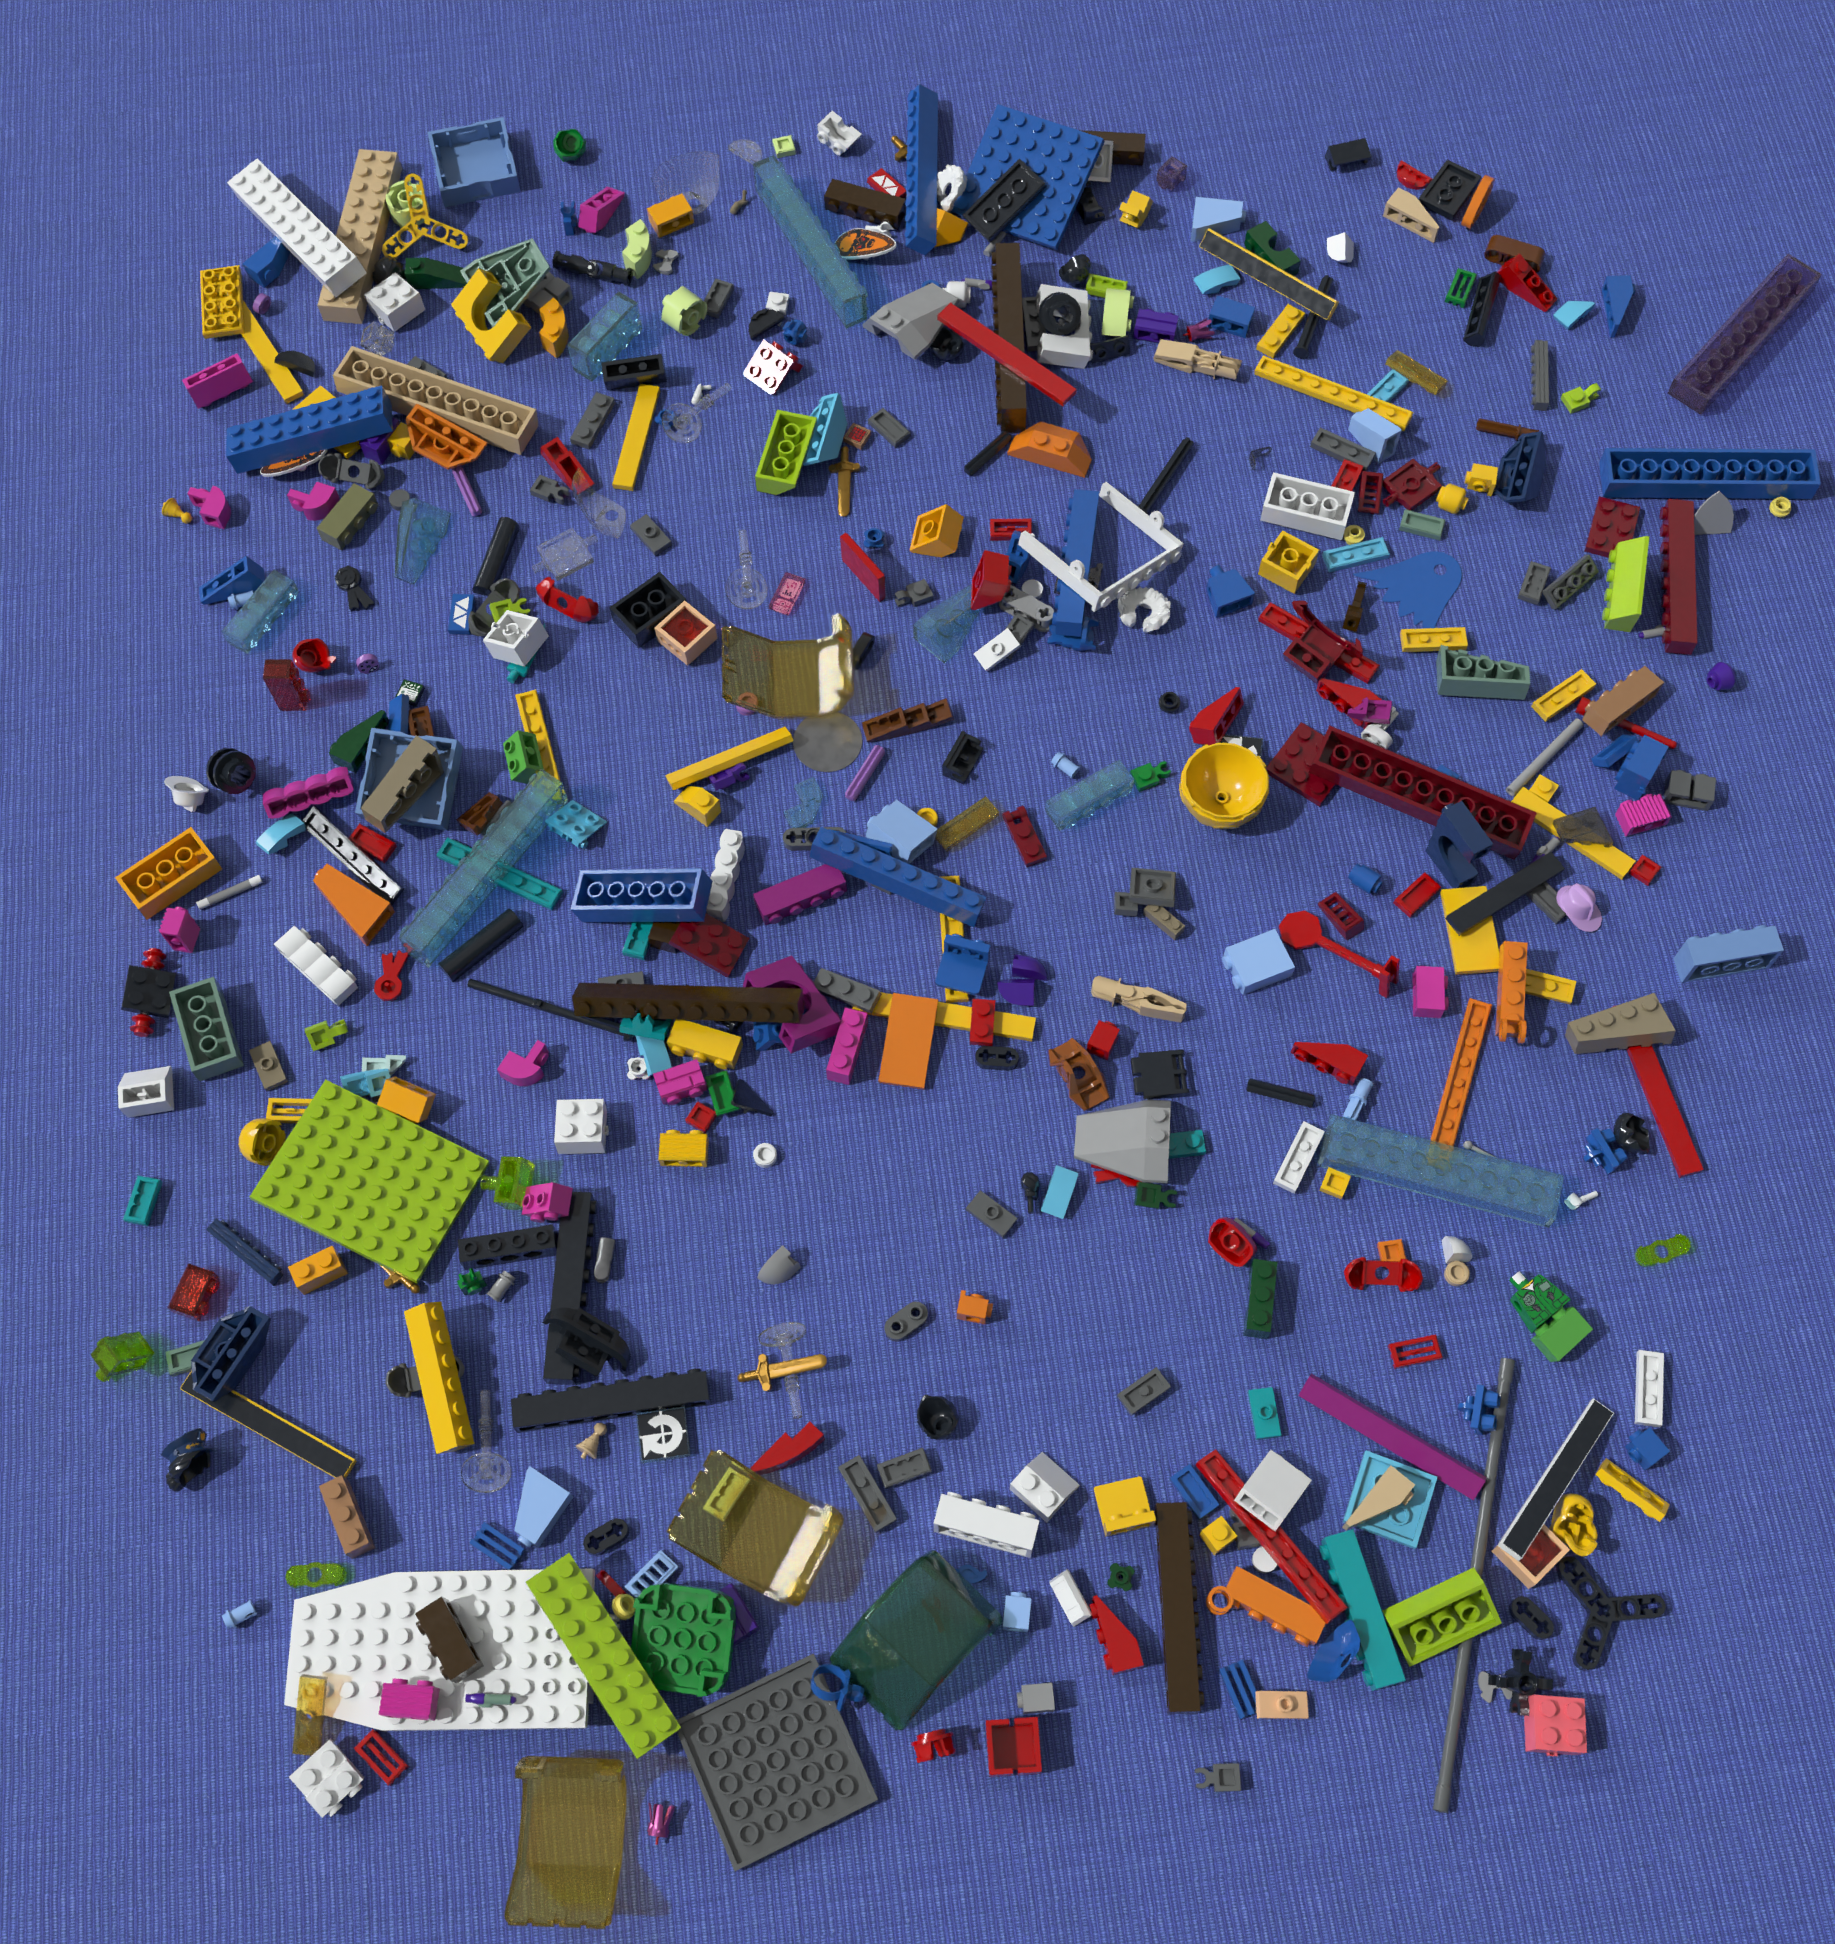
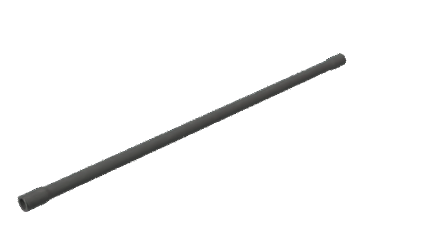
(1443, 1788)

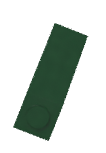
(433, 274)
(352, 745)

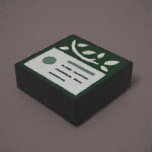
(412, 690)

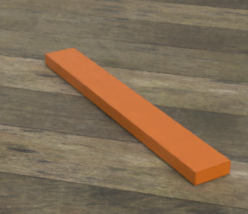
(1461, 1072)

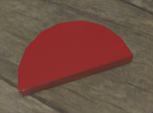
(1412, 177)
(609, 1583)

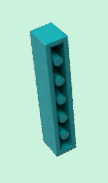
(1358, 1594)

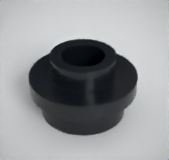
(1169, 697)

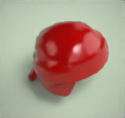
(312, 656)

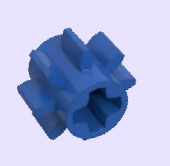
(795, 332)

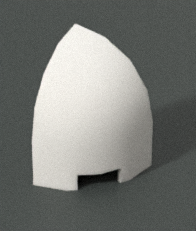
(1340, 248)
(1455, 1250)

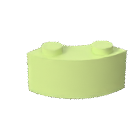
(638, 252)
(1116, 312)

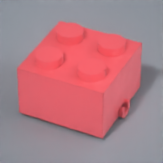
(1555, 1725)

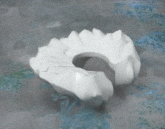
(958, 179)
(1148, 599)

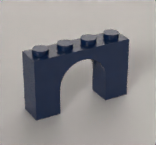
(1457, 844)

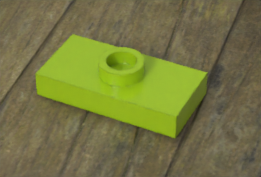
(1098, 284)

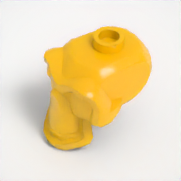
(1574, 1523)

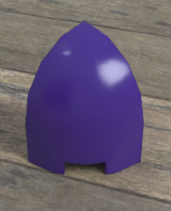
(1028, 967)
(1018, 991)

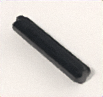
(987, 453)
(1280, 1093)

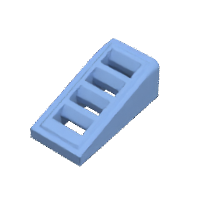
(638, 1578)

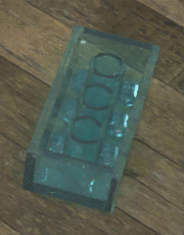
(605, 336)

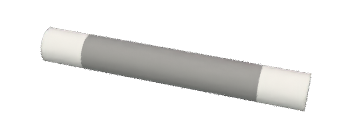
(231, 891)

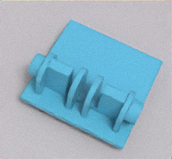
(575, 823)

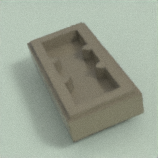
(268, 1066)

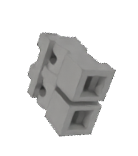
(546, 290)

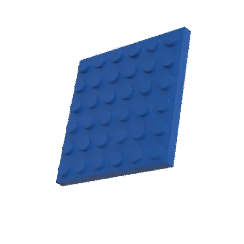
(1052, 151)

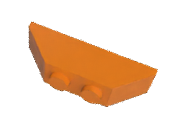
(441, 439)
(1052, 448)

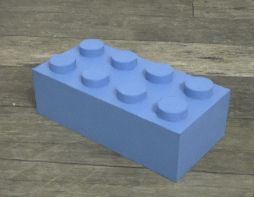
(1728, 953)

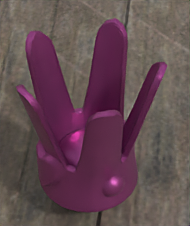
(1199, 330)
(657, 1826)

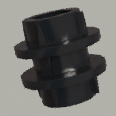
(1056, 301)
(231, 770)

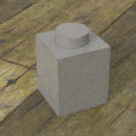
(1036, 1698)

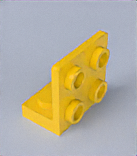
(1123, 1506)

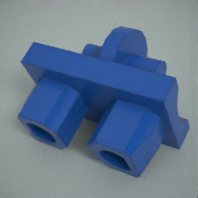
(1600, 1152)
(1480, 1420)

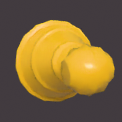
(171, 508)

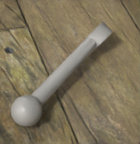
(1468, 1145)

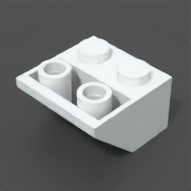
(146, 1092)

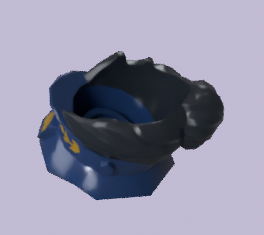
(187, 1458)

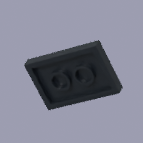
(1449, 189)

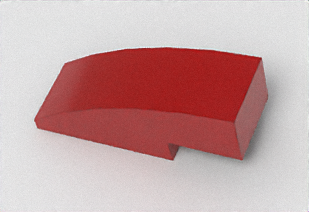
(563, 461)
(788, 1450)

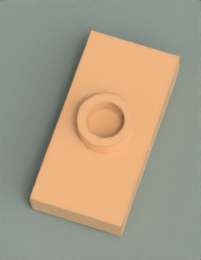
(1281, 1705)

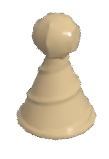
(590, 1444)

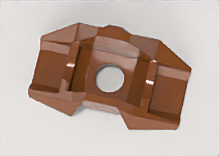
(1085, 1091)

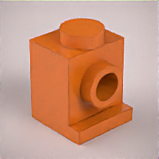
(974, 1308)

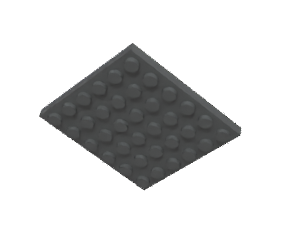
(774, 1763)

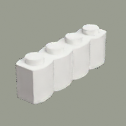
(725, 874)
(317, 966)

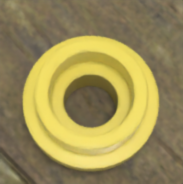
(1780, 502)
(1353, 539)
(623, 1606)

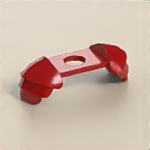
(578, 609)
(1401, 1273)

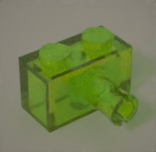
(511, 1182)
(121, 1354)

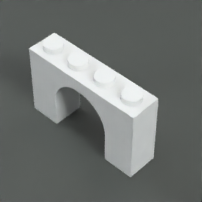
(1066, 350)

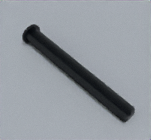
(1302, 348)
(1166, 475)

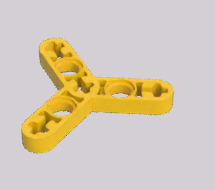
(416, 215)

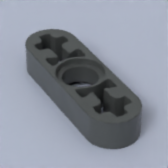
(798, 832)

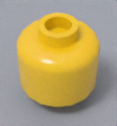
(1452, 498)

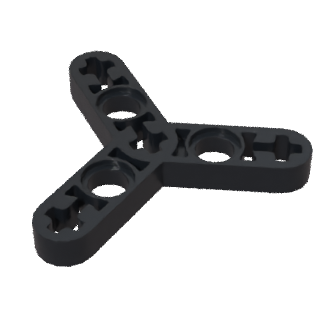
(1602, 1623)

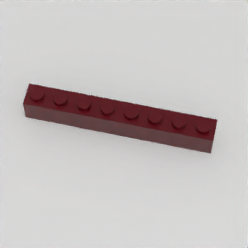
(1679, 576)

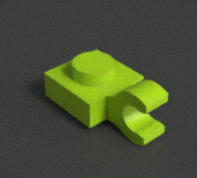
(1579, 399)
(323, 1035)

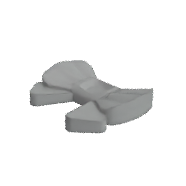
(668, 257)
(1487, 1690)

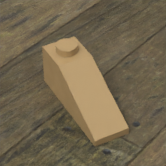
(1409, 213)
(1385, 1496)

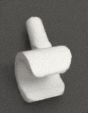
(883, 228)
(1574, 1201)

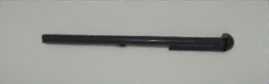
(596, 1022)

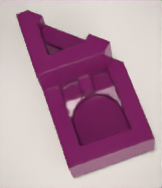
(1372, 711)

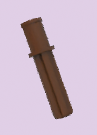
(1502, 428)

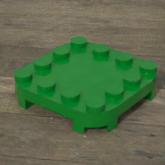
(684, 1637)

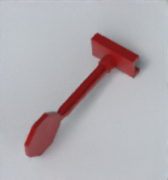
(1304, 930)

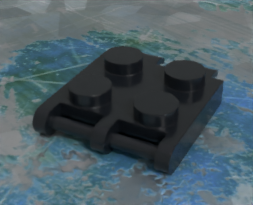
(1159, 1074)

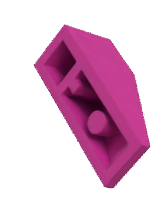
(598, 209)

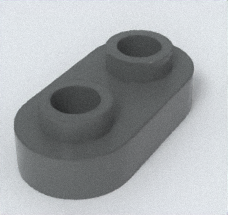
(906, 1321)

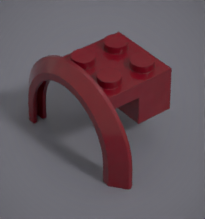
(1317, 647)

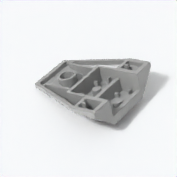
(912, 318)
(1127, 1139)

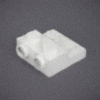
(327, 1779)

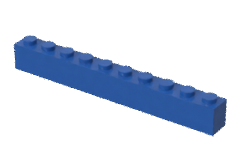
(921, 170)

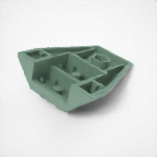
(517, 271)

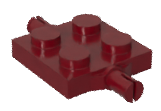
(1411, 484)

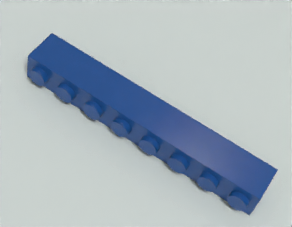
(1079, 547)
(897, 876)

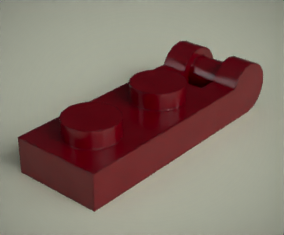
(1024, 837)

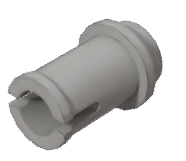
(501, 1286)

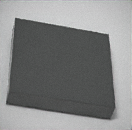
(1152, 887)

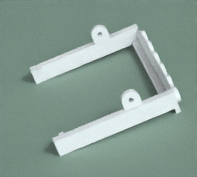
(1074, 574)

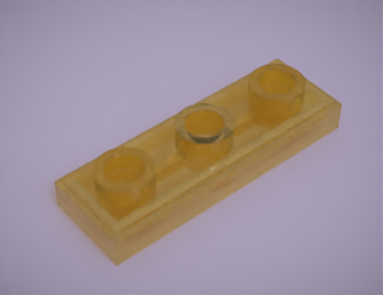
(312, 1702)

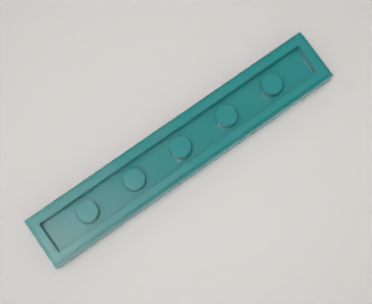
(514, 881)

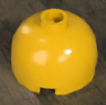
(261, 1140)

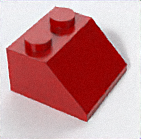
(990, 580)

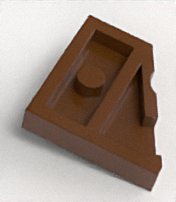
(480, 814)

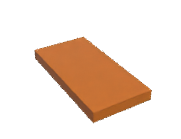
(908, 1041)

